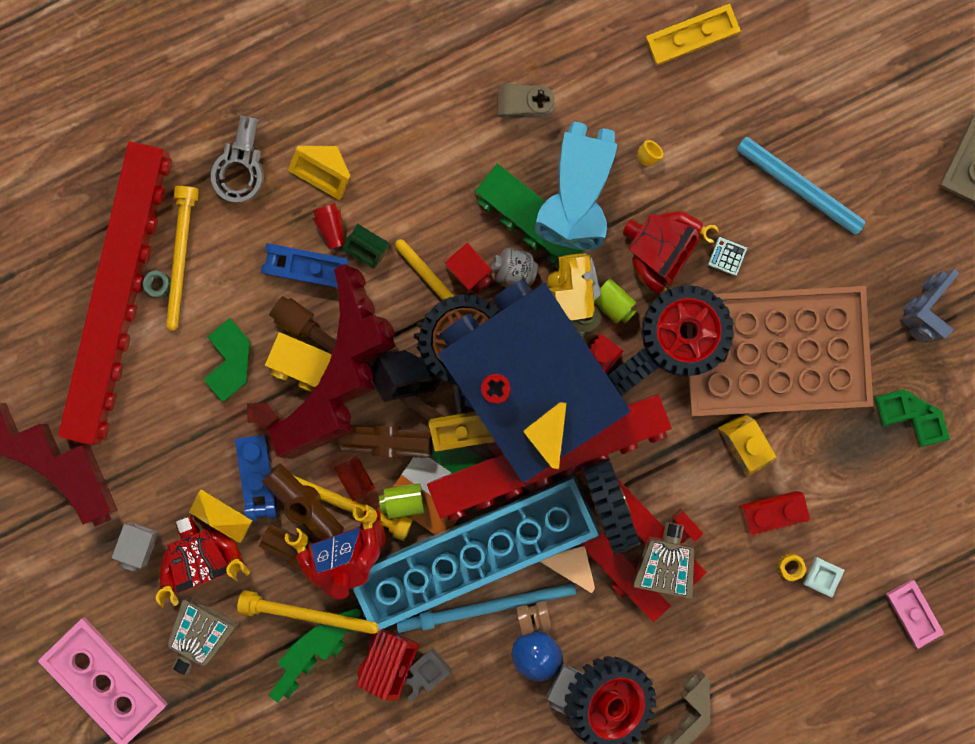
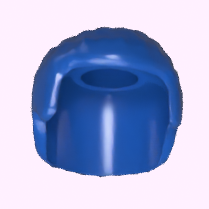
(536, 656)

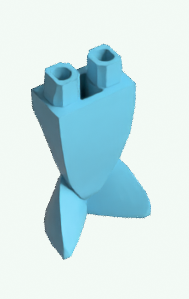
(583, 168)

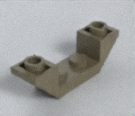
(697, 693)

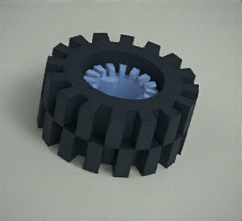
(632, 371)

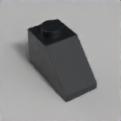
(402, 375)

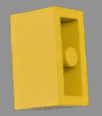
(298, 361)

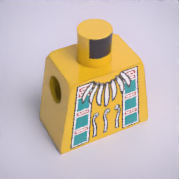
(747, 444)

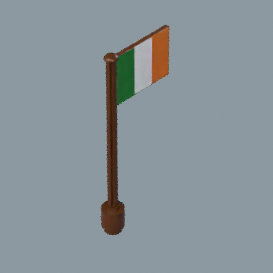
(297, 322)

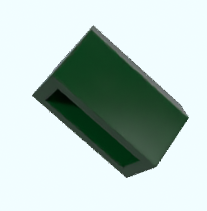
(366, 246)

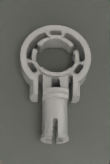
(244, 141)

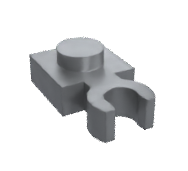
(427, 673)

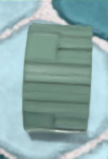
(148, 280)

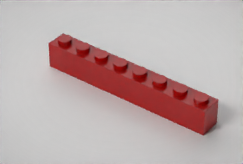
(496, 476)

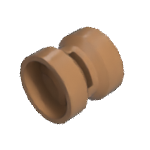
(541, 618)

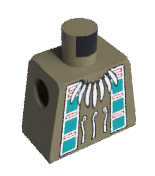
(666, 564)
(198, 634)

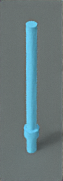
(428, 620)

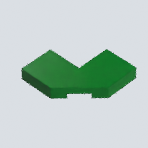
(233, 372)
(926, 419)

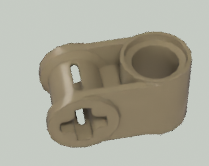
(518, 99)

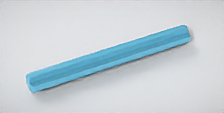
(801, 186)

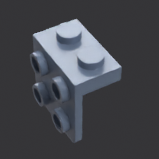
(919, 318)

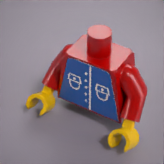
(340, 560)

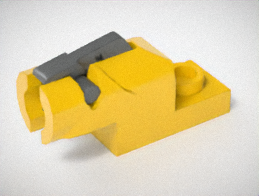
(578, 286)

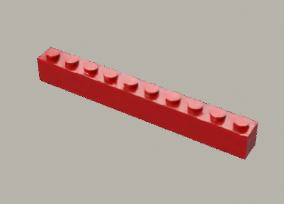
(115, 293)

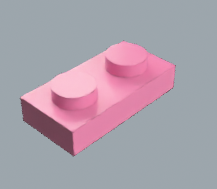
(914, 613)

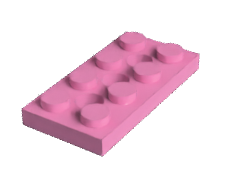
(82, 682)

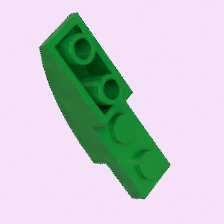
(319, 640)

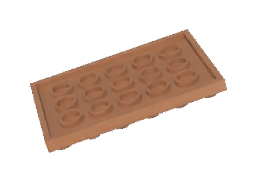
(790, 354)

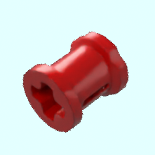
(496, 378)

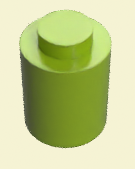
(615, 302)
(402, 501)

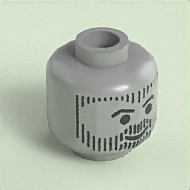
(513, 266)

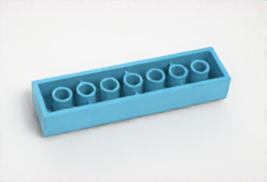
(477, 552)

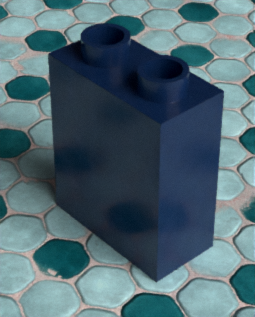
(544, 364)

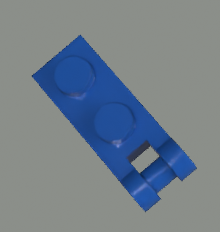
(302, 265)
(253, 466)

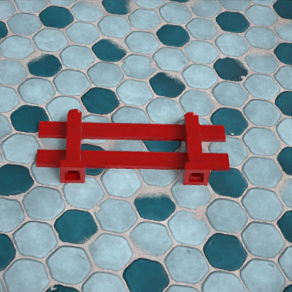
(617, 565)

